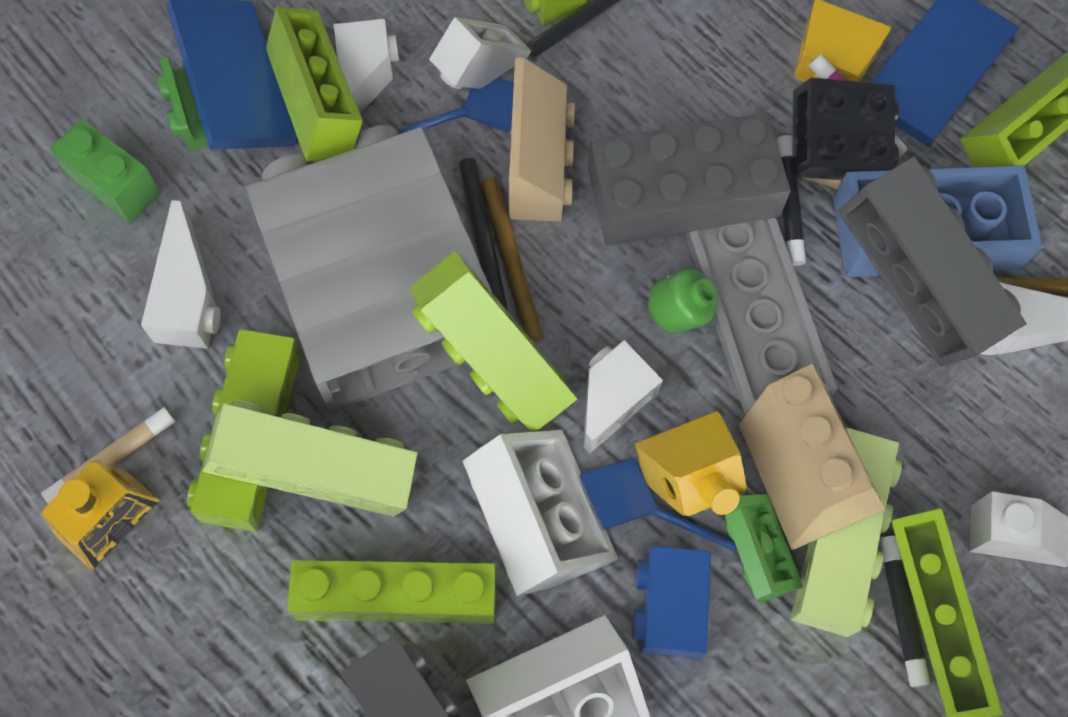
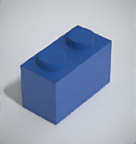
(673, 602)

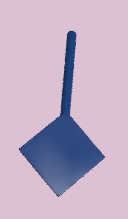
(487, 105)
(622, 495)

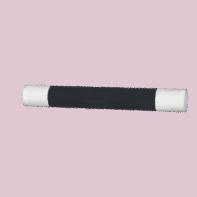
(792, 209)
(904, 613)

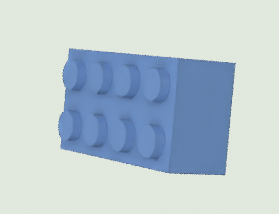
(990, 200)

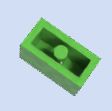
(105, 170)

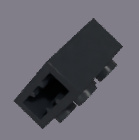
(843, 128)

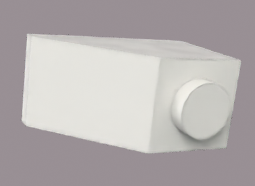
(476, 53)
(365, 58)
(616, 391)
(1019, 529)

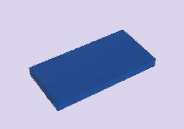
(943, 63)
(231, 74)

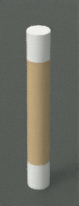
(118, 449)

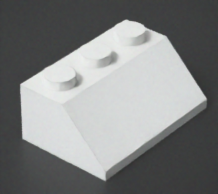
(538, 509)
(569, 676)

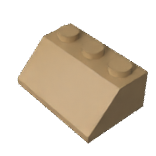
(539, 145)
(807, 459)

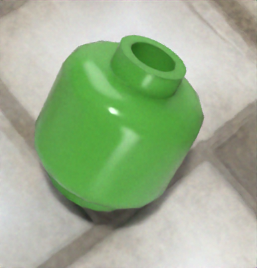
(682, 301)

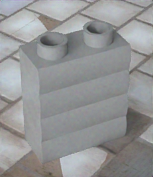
(347, 249)

